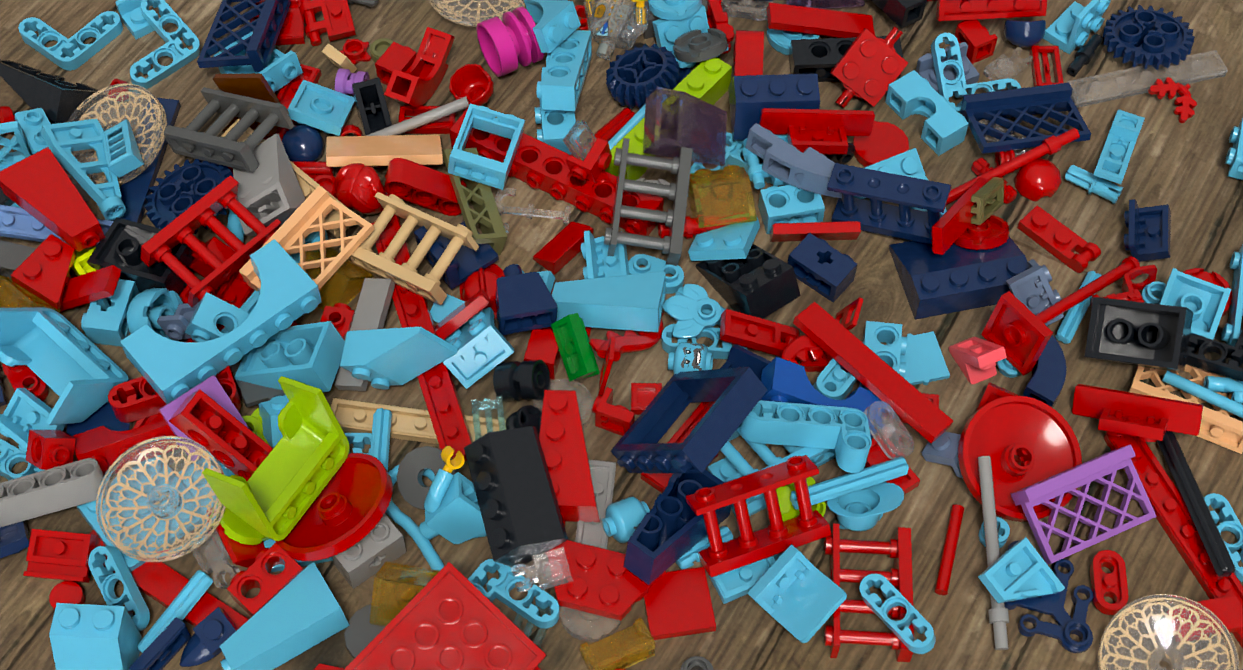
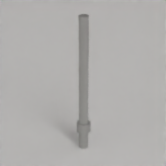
(998, 613)

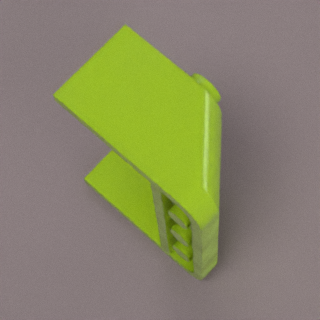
(295, 468)

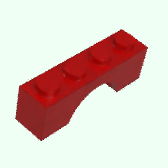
(107, 445)

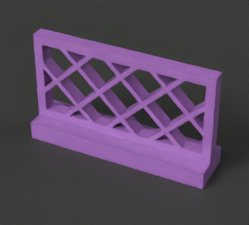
(1082, 476)

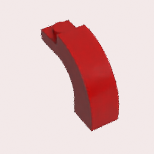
(425, 73)

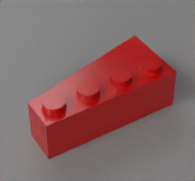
(567, 456)

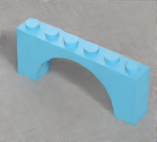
(179, 366)

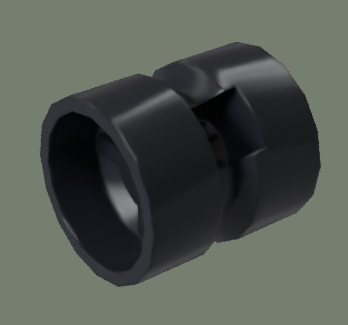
(521, 380)

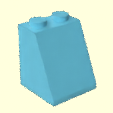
(93, 637)

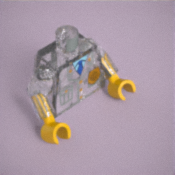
(615, 23)

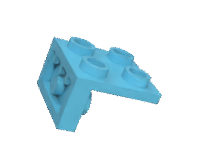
(1076, 24)
(669, 30)
(479, 348)

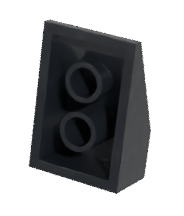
(123, 249)
(1139, 333)

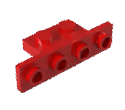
(818, 128)
(1136, 414)

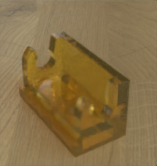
(619, 649)

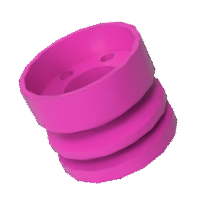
(509, 41)

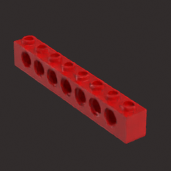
(548, 170)

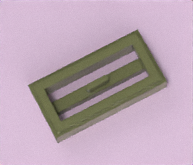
(985, 200)

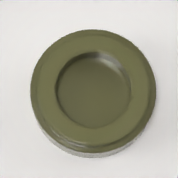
(378, 47)

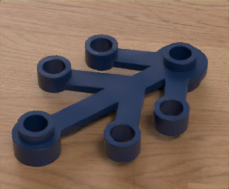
(1054, 606)

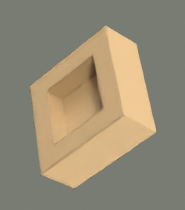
(338, 58)

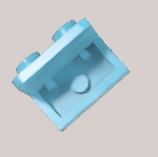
(797, 594)

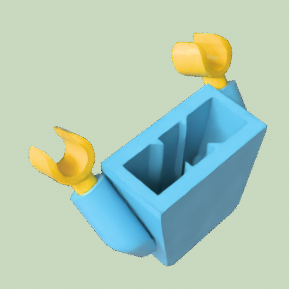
(452, 504)

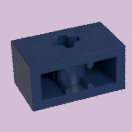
(822, 267)

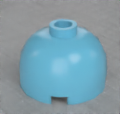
(148, 306)

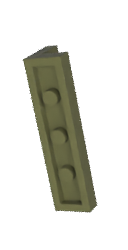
(484, 206)

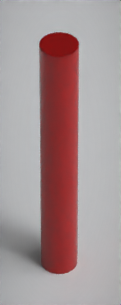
(949, 550)

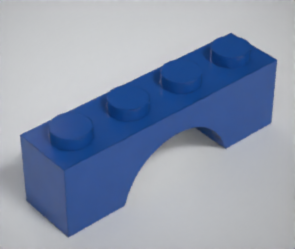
(790, 384)

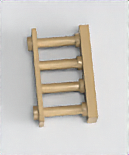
(407, 274)

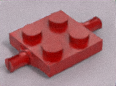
(869, 67)

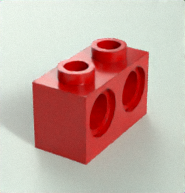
(259, 576)

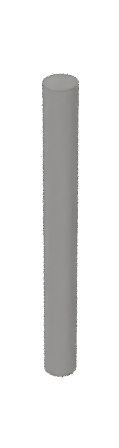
(423, 118)

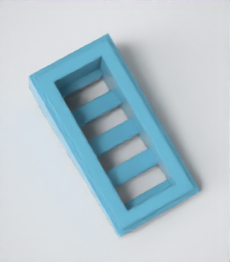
(128, 161)

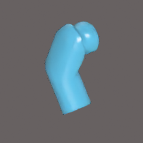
(1225, 385)

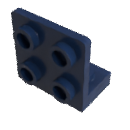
(464, 262)

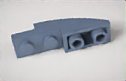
(784, 161)

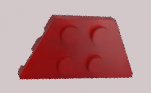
(599, 582)

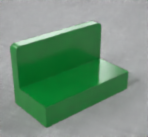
(575, 347)

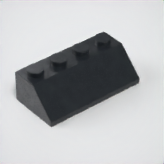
(515, 495)

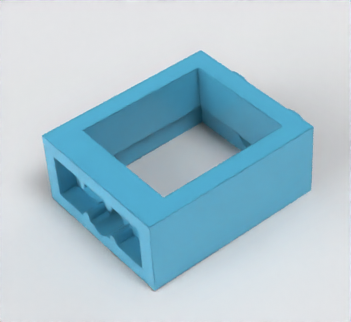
(478, 167)

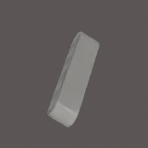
(49, 491)

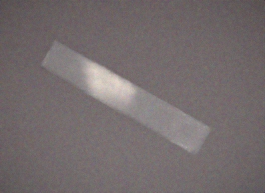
(1138, 80)

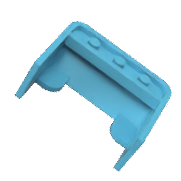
(60, 359)

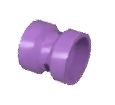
(345, 79)

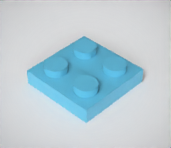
(321, 107)

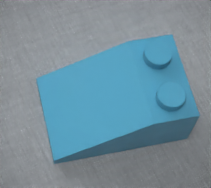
(300, 353)
(393, 354)

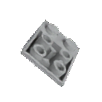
(272, 188)

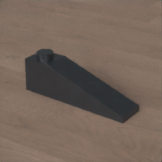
(45, 90)

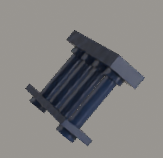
(893, 188)

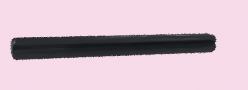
(1196, 505)

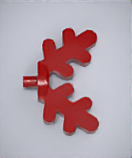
(1185, 101)

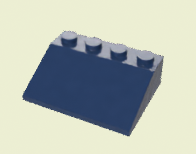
(956, 279)

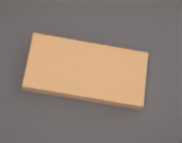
(382, 149)

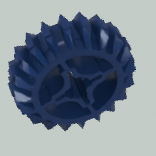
(640, 73)

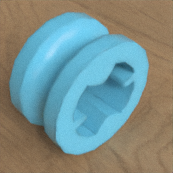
(1003, 532)

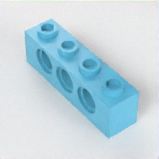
(565, 72)

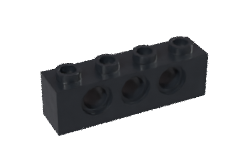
(821, 55)

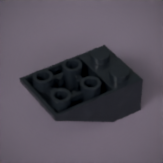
(752, 284)

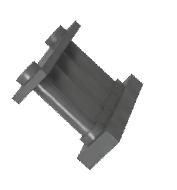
(227, 149)
(675, 192)

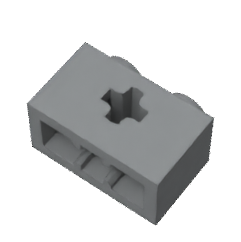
(369, 554)

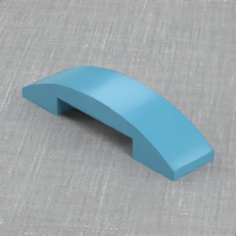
(1119, 146)

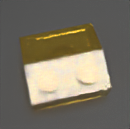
(721, 196)

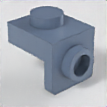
(176, 324)
(944, 451)

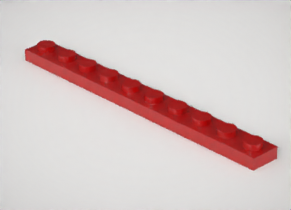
(437, 382)

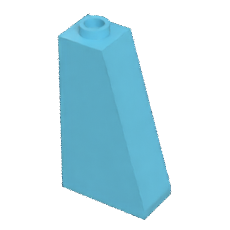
(614, 301)
(286, 625)

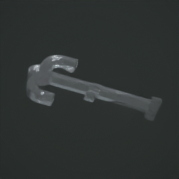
(528, 212)

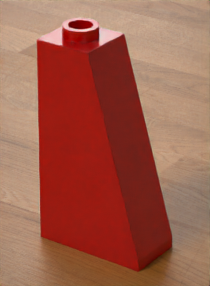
(50, 196)

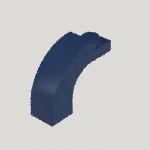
(1048, 374)

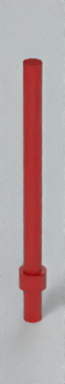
(1049, 146)

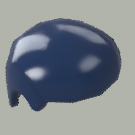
(1024, 32)
(303, 143)

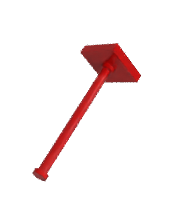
(1025, 333)

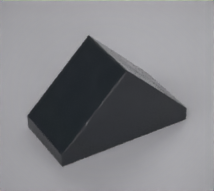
(371, 105)

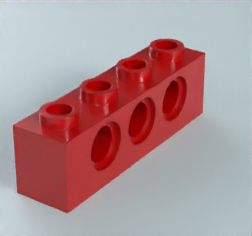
(220, 434)

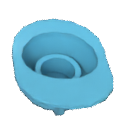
(866, 506)

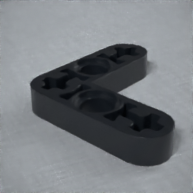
(1224, 350)

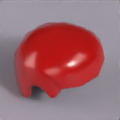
(473, 83)
(1038, 179)

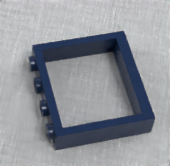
(735, 397)

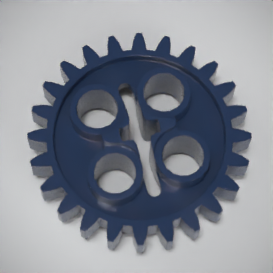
(1148, 37)
(182, 190)

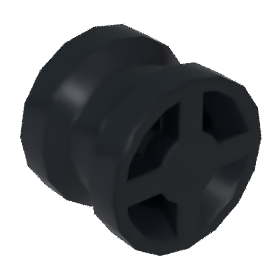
(528, 414)

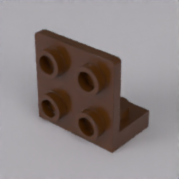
(247, 85)

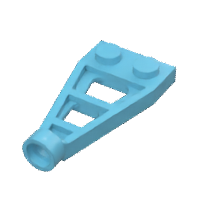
(84, 135)

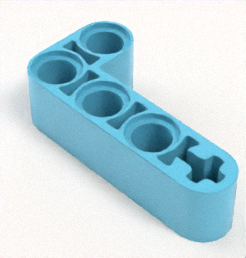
(813, 427)

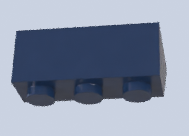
(754, 92)

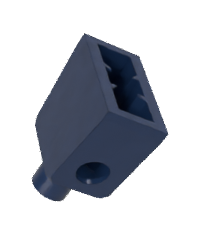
(523, 302)

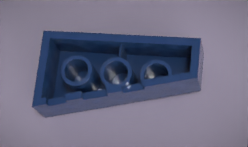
(670, 527)

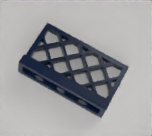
(257, 46)
(1021, 104)

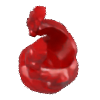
(357, 186)

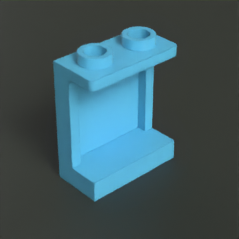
(280, 69)

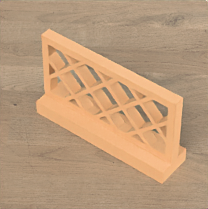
(308, 219)
(1215, 425)

